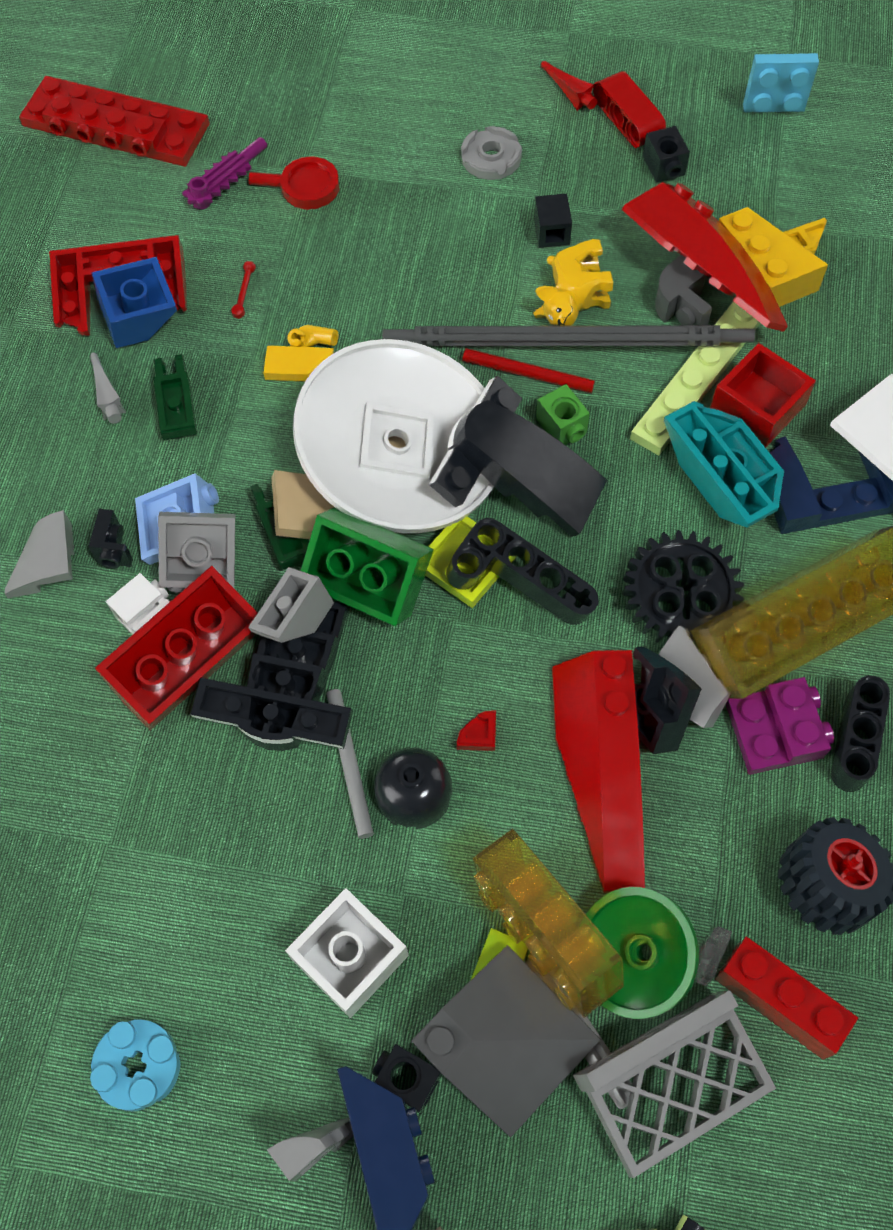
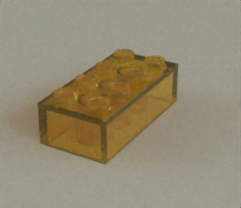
(549, 923)

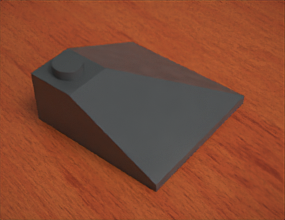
(506, 1041)

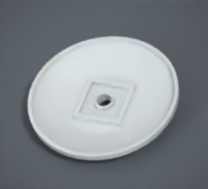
(360, 402)

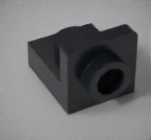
(107, 540)

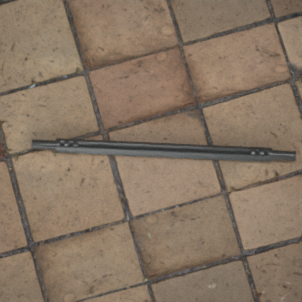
(572, 335)

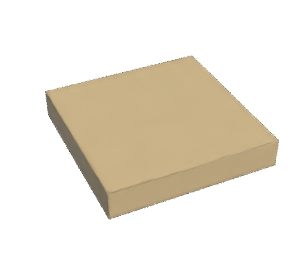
(296, 504)

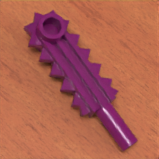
(203, 188)

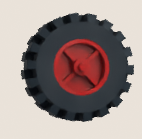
(837, 876)

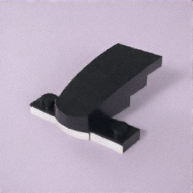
(517, 461)
(283, 692)

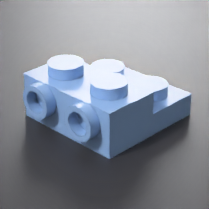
(185, 495)

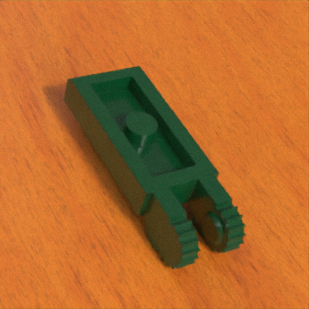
(174, 400)
(287, 550)

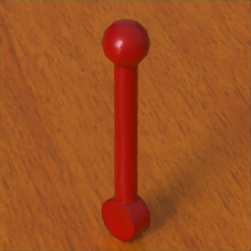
(238, 309)

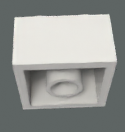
(347, 952)

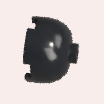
(413, 788)

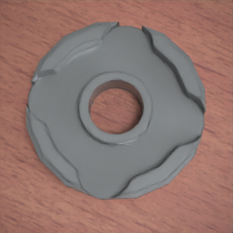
(486, 165)

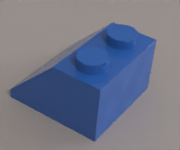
(134, 300)

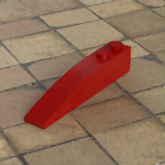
(709, 247)
(602, 759)

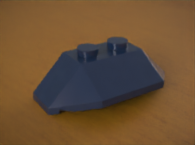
(387, 1151)

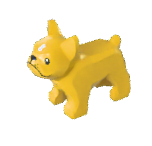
(576, 282)

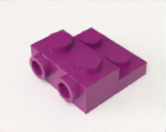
(780, 726)

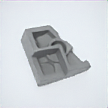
(44, 557)
(714, 693)
(303, 1151)

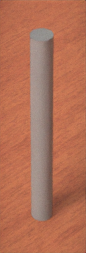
(353, 777)

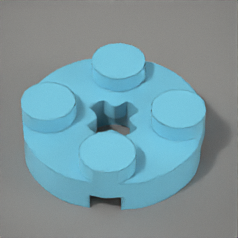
(145, 1088)

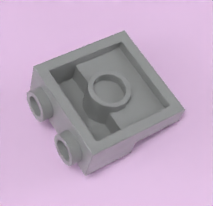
(192, 544)

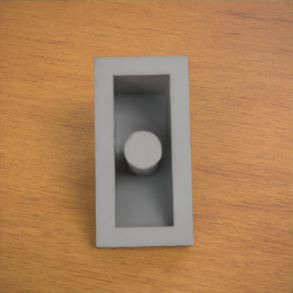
(293, 607)

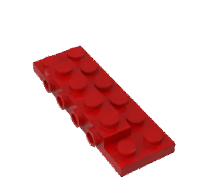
(115, 120)

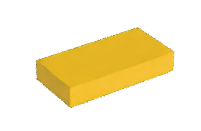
(292, 362)

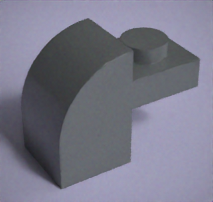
(679, 294)

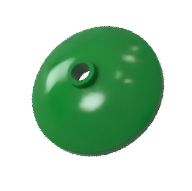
(641, 917)

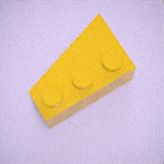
(783, 262)

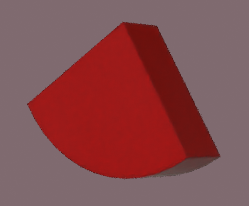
(479, 733)

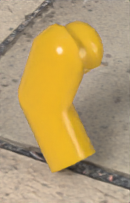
(312, 335)

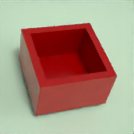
(763, 392)

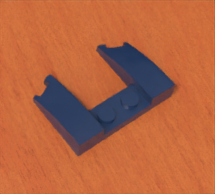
(812, 508)

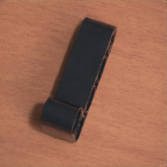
(524, 578)

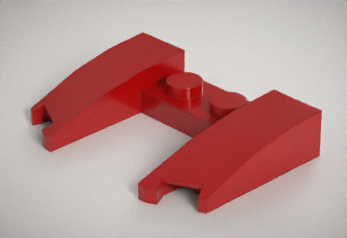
(73, 269)

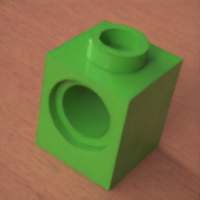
(558, 405)

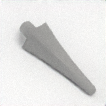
(106, 395)

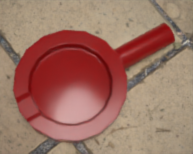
(304, 182)

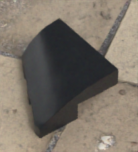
(663, 702)

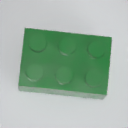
(367, 565)

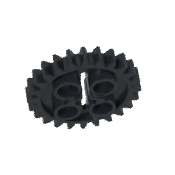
(649, 588)

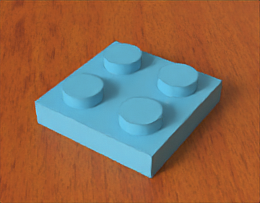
(780, 82)

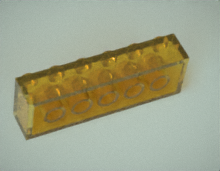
(801, 615)

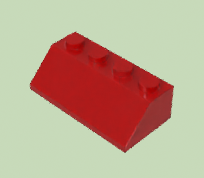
(179, 647)

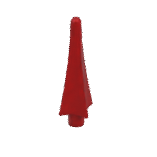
(575, 89)

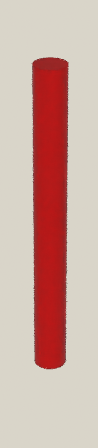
(528, 370)

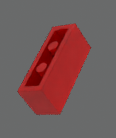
(786, 999)

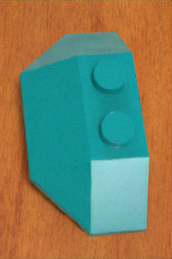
(726, 463)

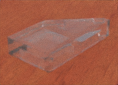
(711, 954)

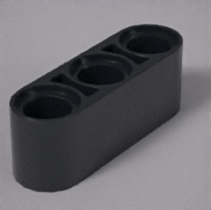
(870, 719)

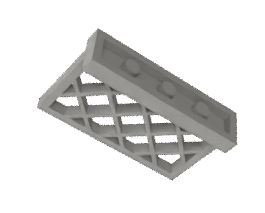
(648, 1051)

